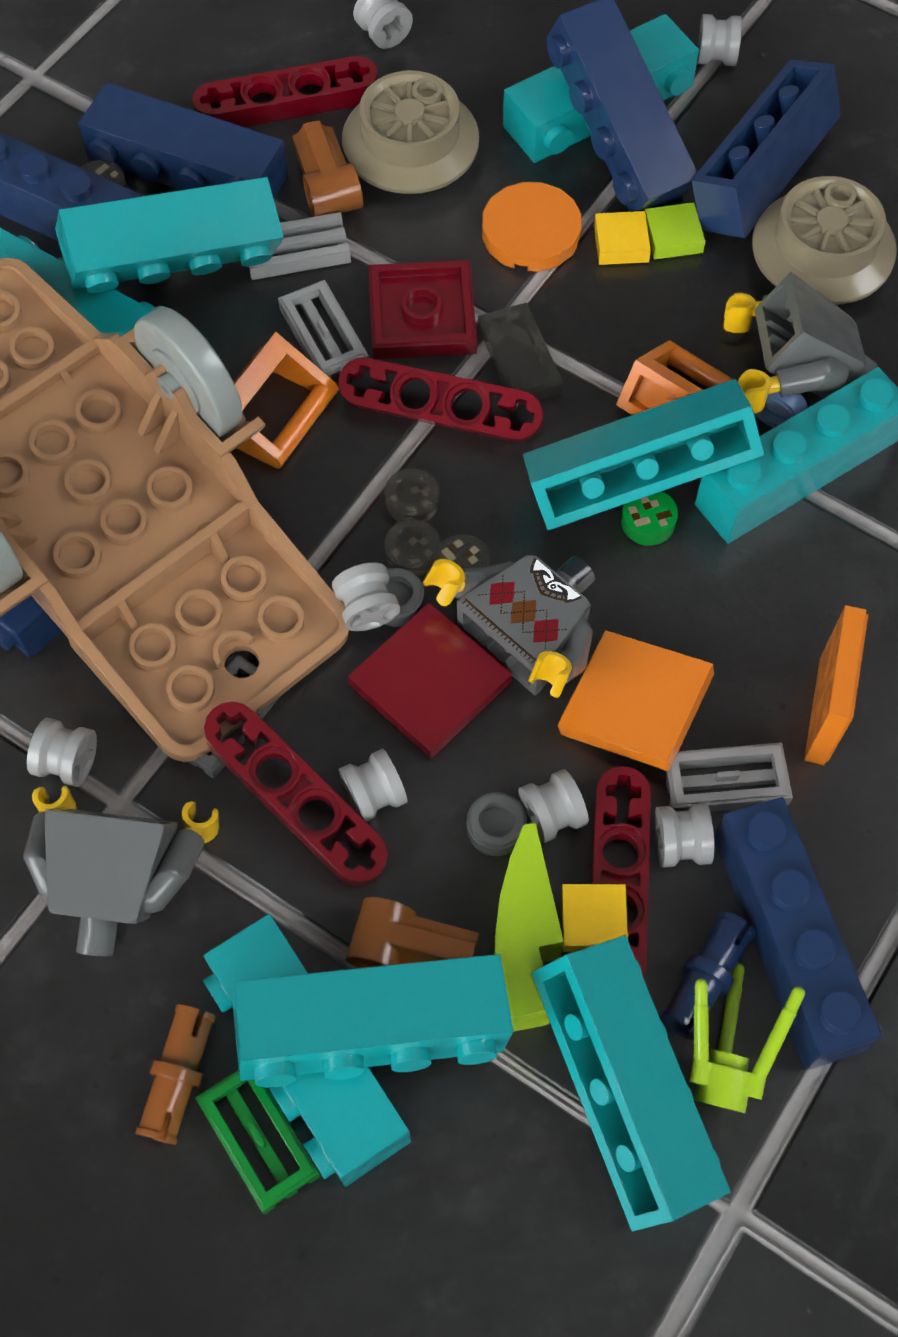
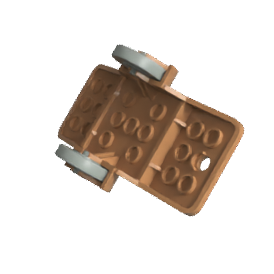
(140, 518)

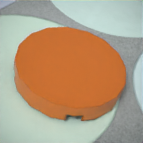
(531, 226)

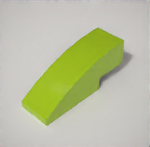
(526, 929)

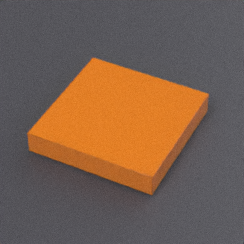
(836, 685)
(636, 700)

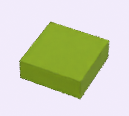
(674, 231)

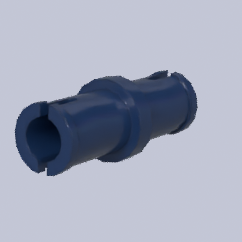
(713, 964)

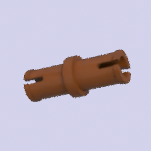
(175, 1074)

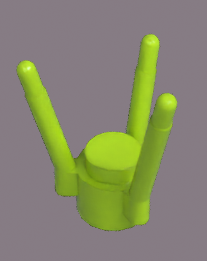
(722, 1075)

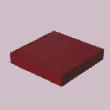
(422, 309)
(430, 680)

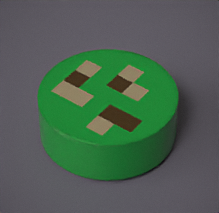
(650, 519)

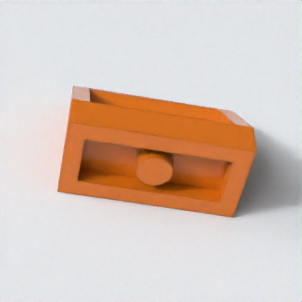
(283, 359)
(654, 384)

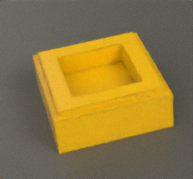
(622, 238)
(592, 914)

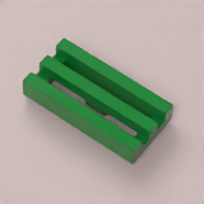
(287, 1185)

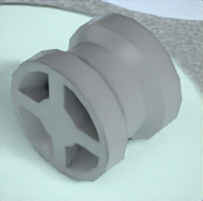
(384, 20)
(719, 39)
(365, 596)
(61, 752)
(373, 785)
(554, 805)
(684, 835)

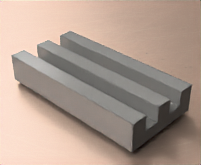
(303, 235)
(336, 314)
(728, 756)

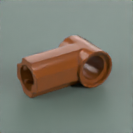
(327, 179)
(395, 935)

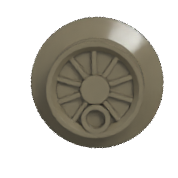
(410, 134)
(829, 237)

